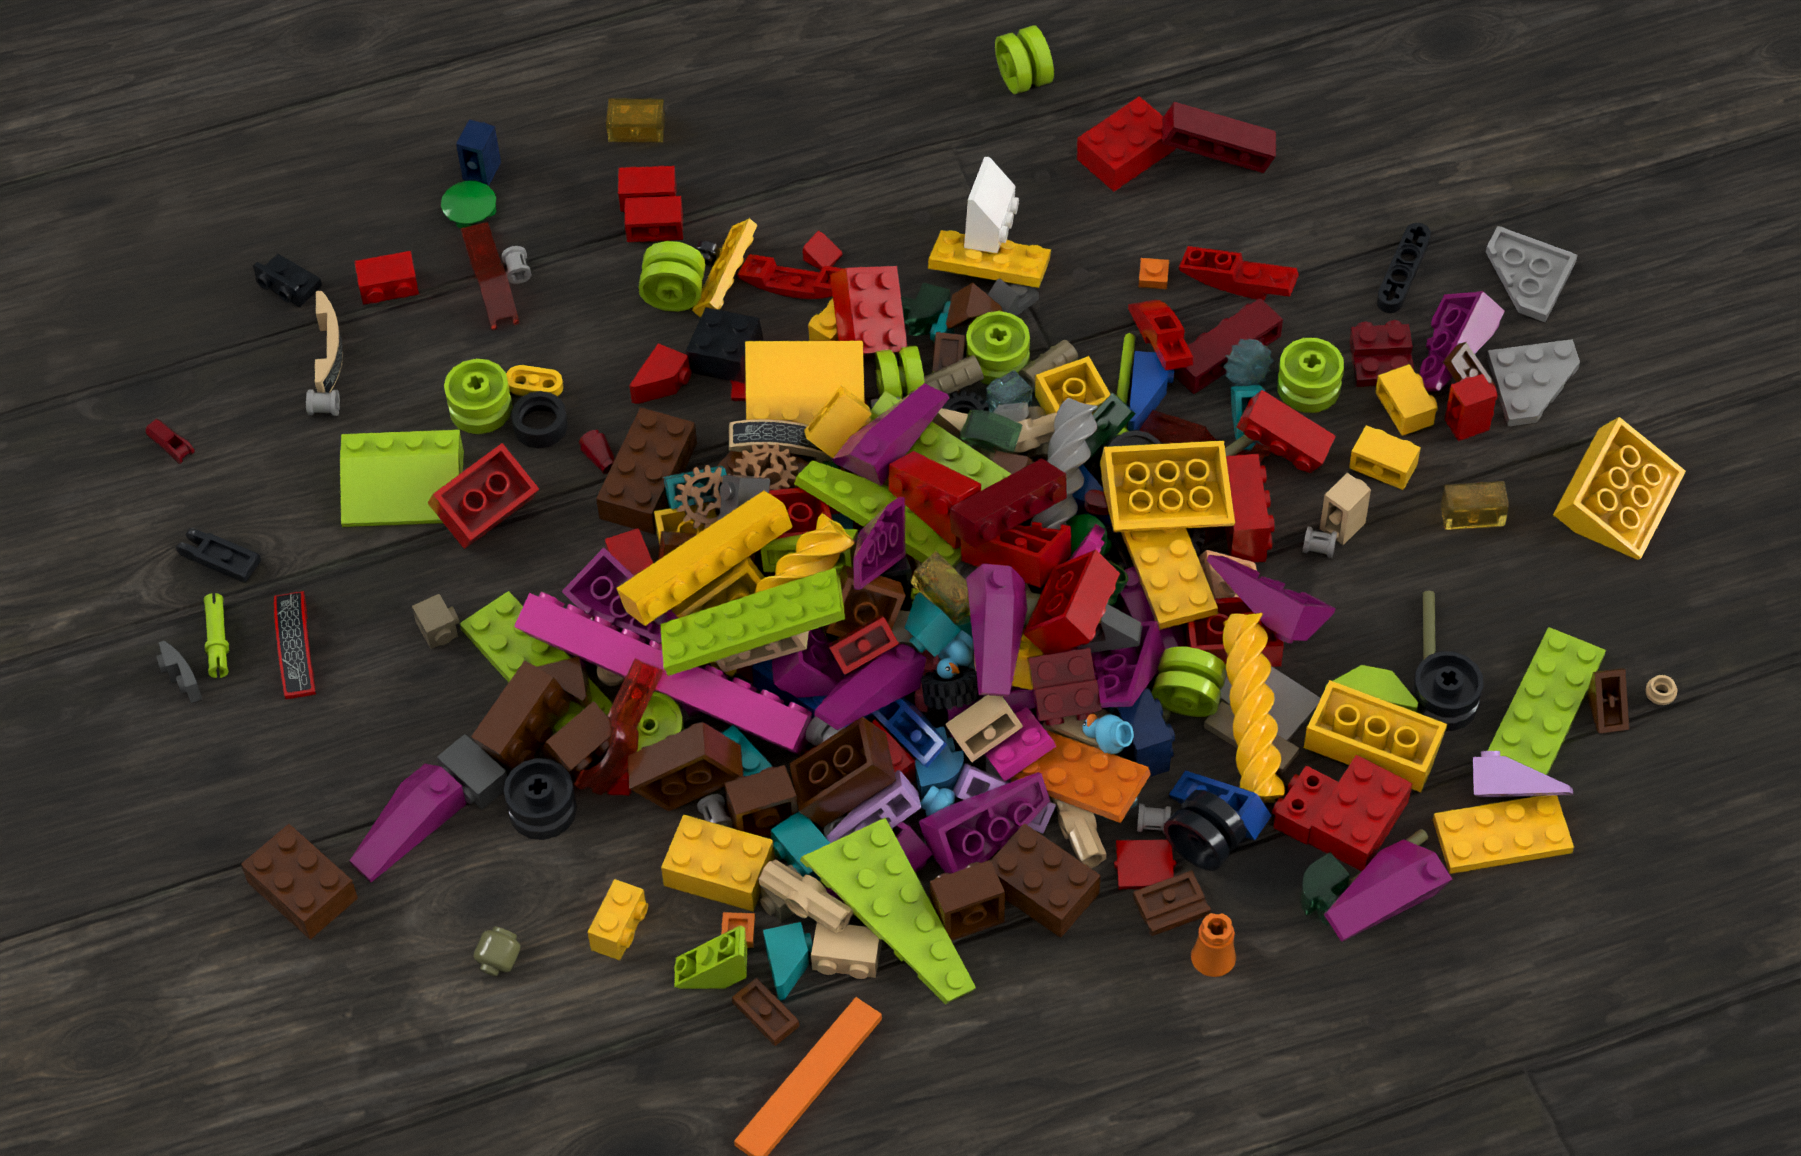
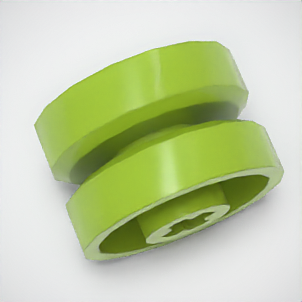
(1024, 59)
(671, 276)
(999, 344)
(1310, 375)
(901, 378)
(478, 396)
(1189, 681)
(659, 720)

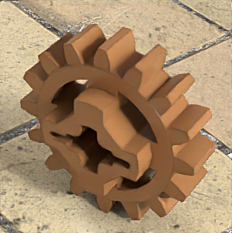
(769, 464)
(694, 493)

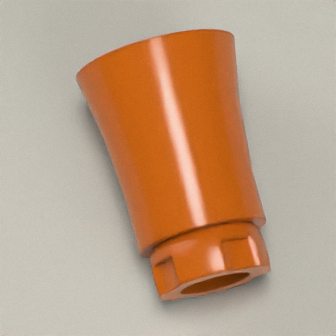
(1214, 947)

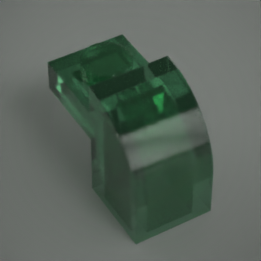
(925, 310)
(990, 431)
(1322, 886)

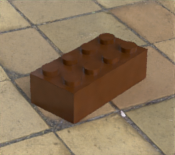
(635, 484)

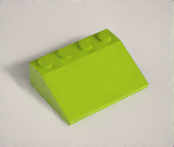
(394, 474)

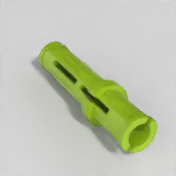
(216, 645)

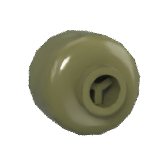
(497, 951)

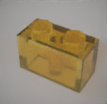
(635, 120)
(1474, 505)
(942, 586)

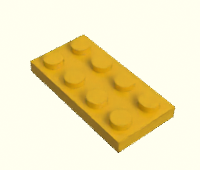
(1012, 263)
(1170, 576)
(1502, 833)

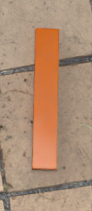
(808, 1079)

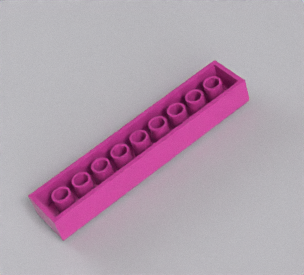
(698, 688)

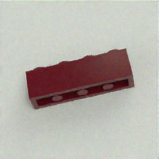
(1218, 137)
(1209, 349)
(1008, 503)

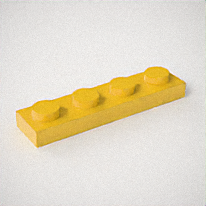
(725, 266)

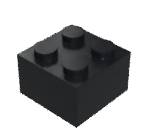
(719, 344)

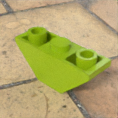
(1379, 684)
(714, 963)

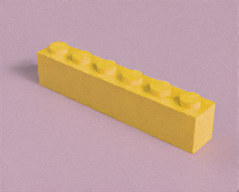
(704, 557)

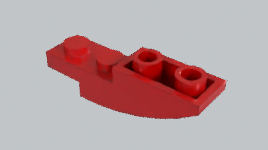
(1231, 274)
(1164, 331)

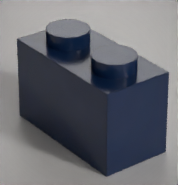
(478, 152)

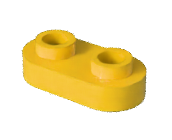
(534, 380)

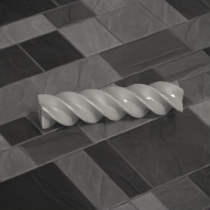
(1067, 452)

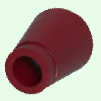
(597, 450)

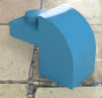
(943, 770)

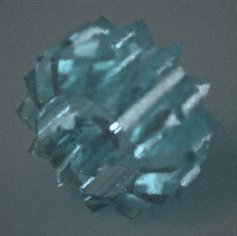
(1248, 362)

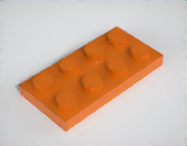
(1089, 777)

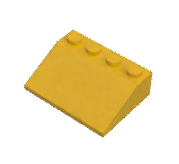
(799, 377)
(1167, 486)
(1620, 490)

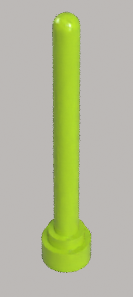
(1125, 370)

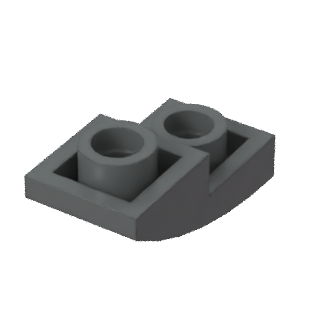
(178, 670)

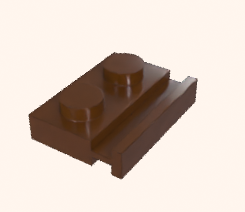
(1171, 903)

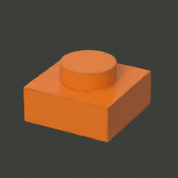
(1153, 273)
(733, 920)

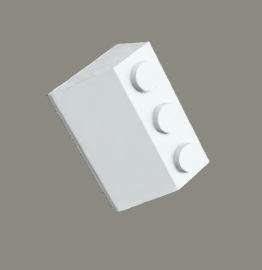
(990, 209)

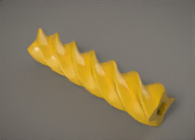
(814, 553)
(1250, 703)

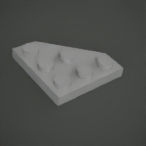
(1530, 271)
(1531, 377)

